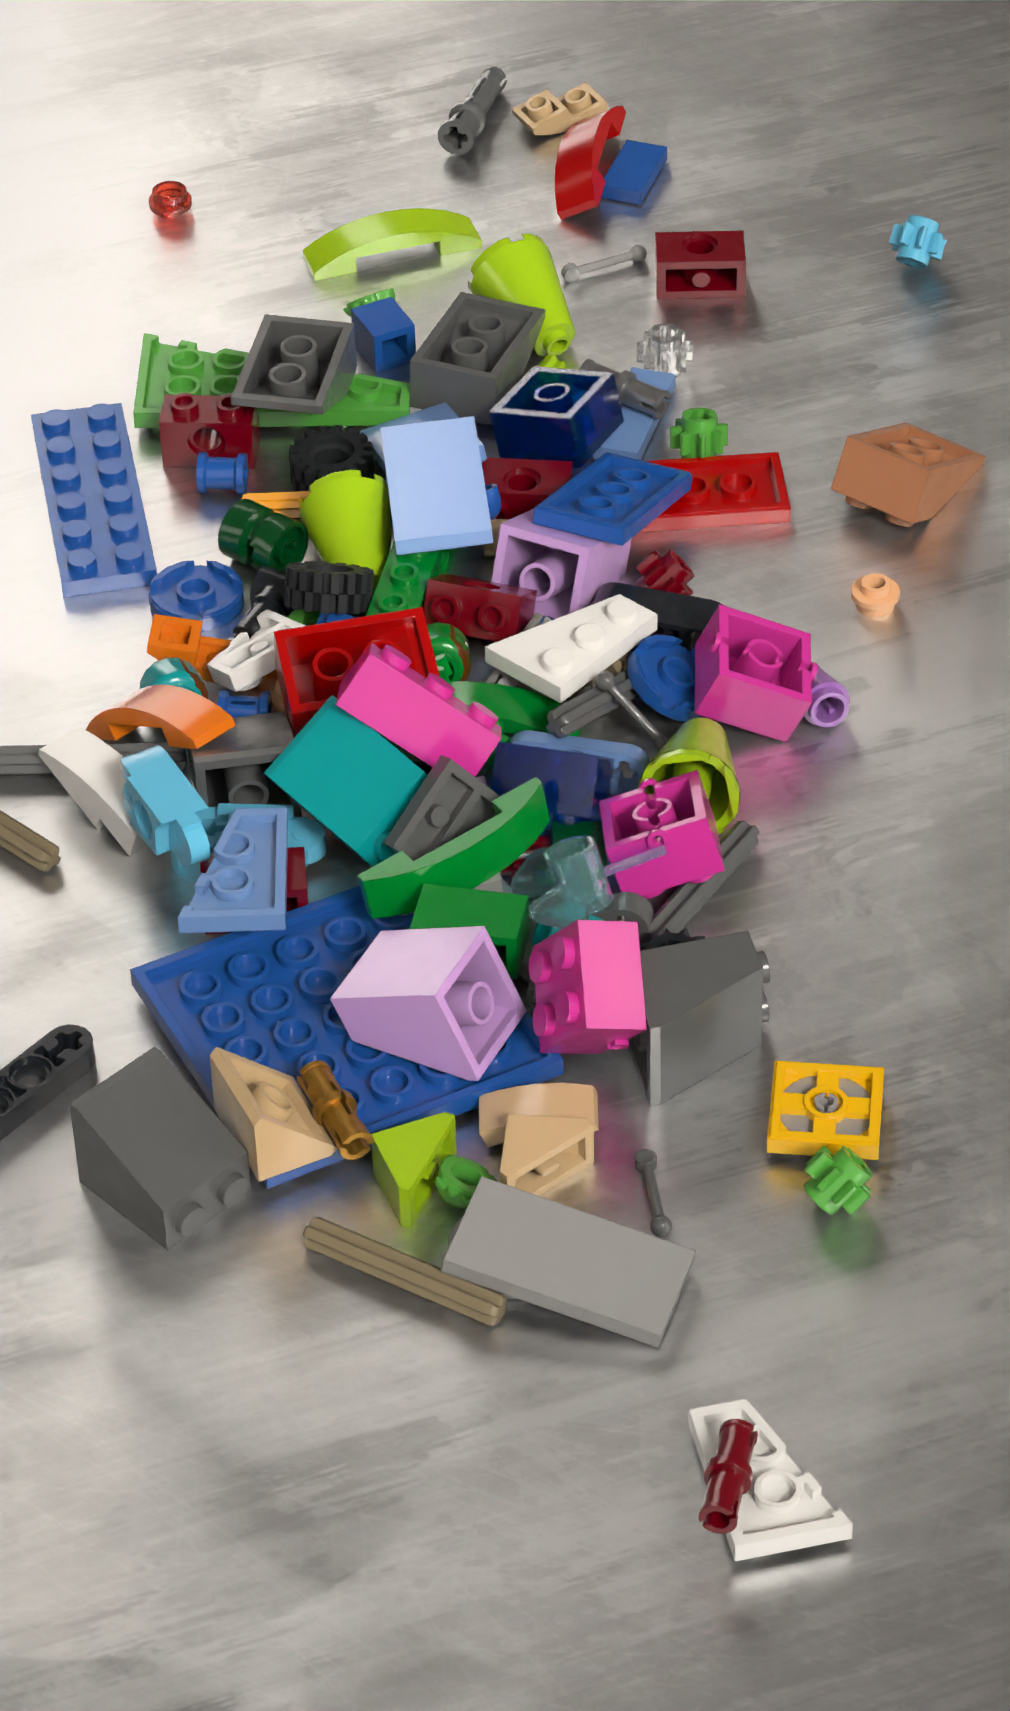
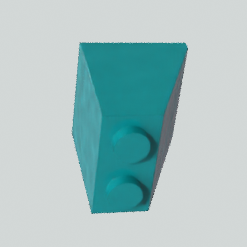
(348, 780)

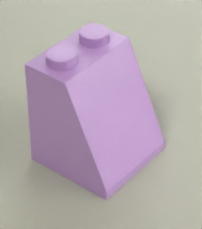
(556, 563)
(432, 999)

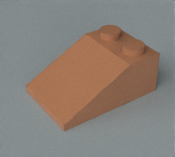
(903, 472)

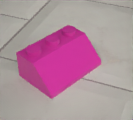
(417, 710)

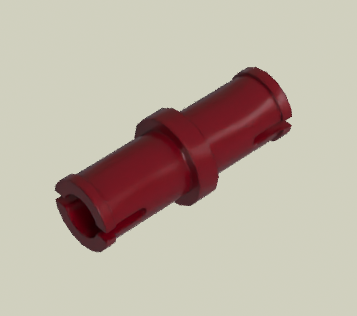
(728, 1476)

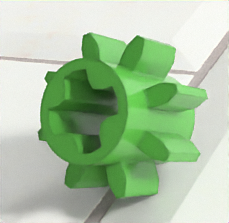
(698, 434)
(838, 1180)

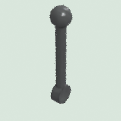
(606, 681)
(646, 1162)

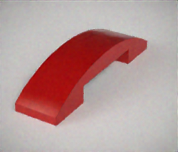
(576, 169)

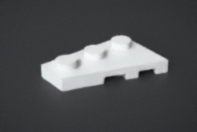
(573, 648)
(783, 1503)

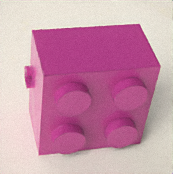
(753, 673)
(672, 816)
(588, 987)

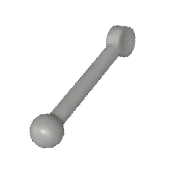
(572, 272)

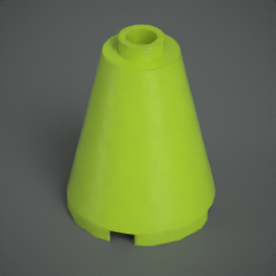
(526, 276)
(349, 520)
(702, 747)

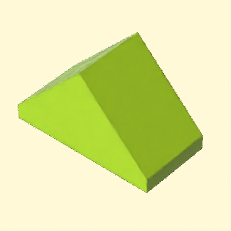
(409, 1160)

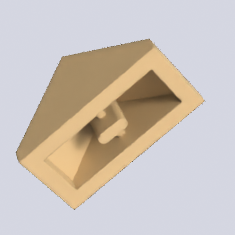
(545, 1151)

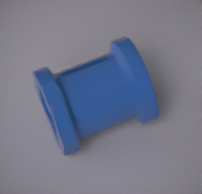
(222, 473)
(245, 705)

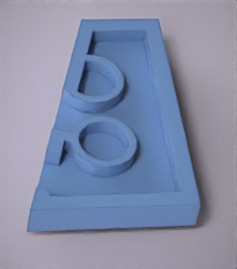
(245, 879)

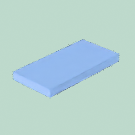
(436, 485)

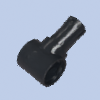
(265, 593)

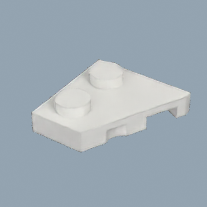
(249, 659)

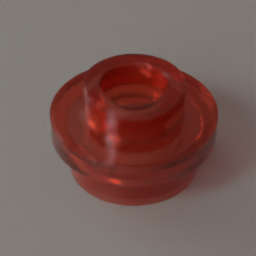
(170, 199)

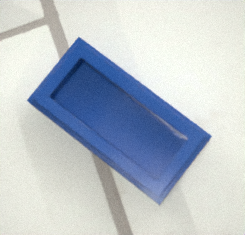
(634, 172)

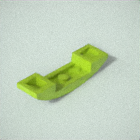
(385, 232)

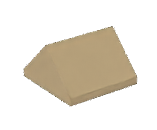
(267, 1115)

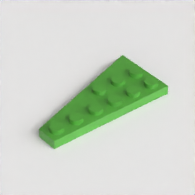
(187, 370)

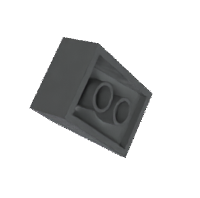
(474, 355)
(298, 365)

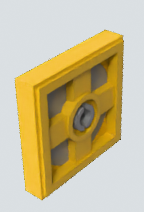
(825, 1107)

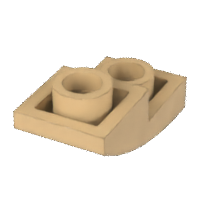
(551, 115)
(535, 1099)

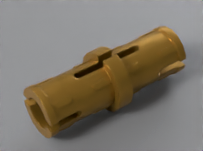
(335, 1110)

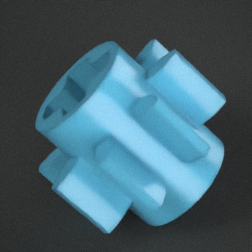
(917, 241)

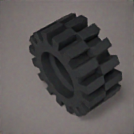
(329, 453)
(328, 587)

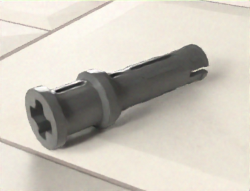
(468, 117)

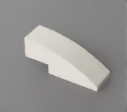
(95, 781)

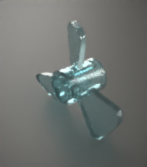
(570, 880)

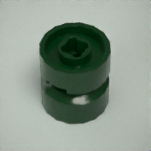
(261, 537)

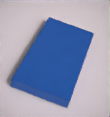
(613, 498)

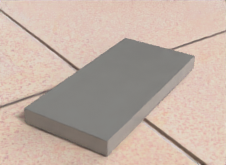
(569, 1261)

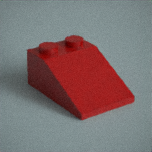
(318, 656)

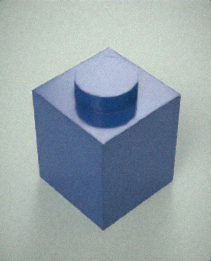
(383, 334)

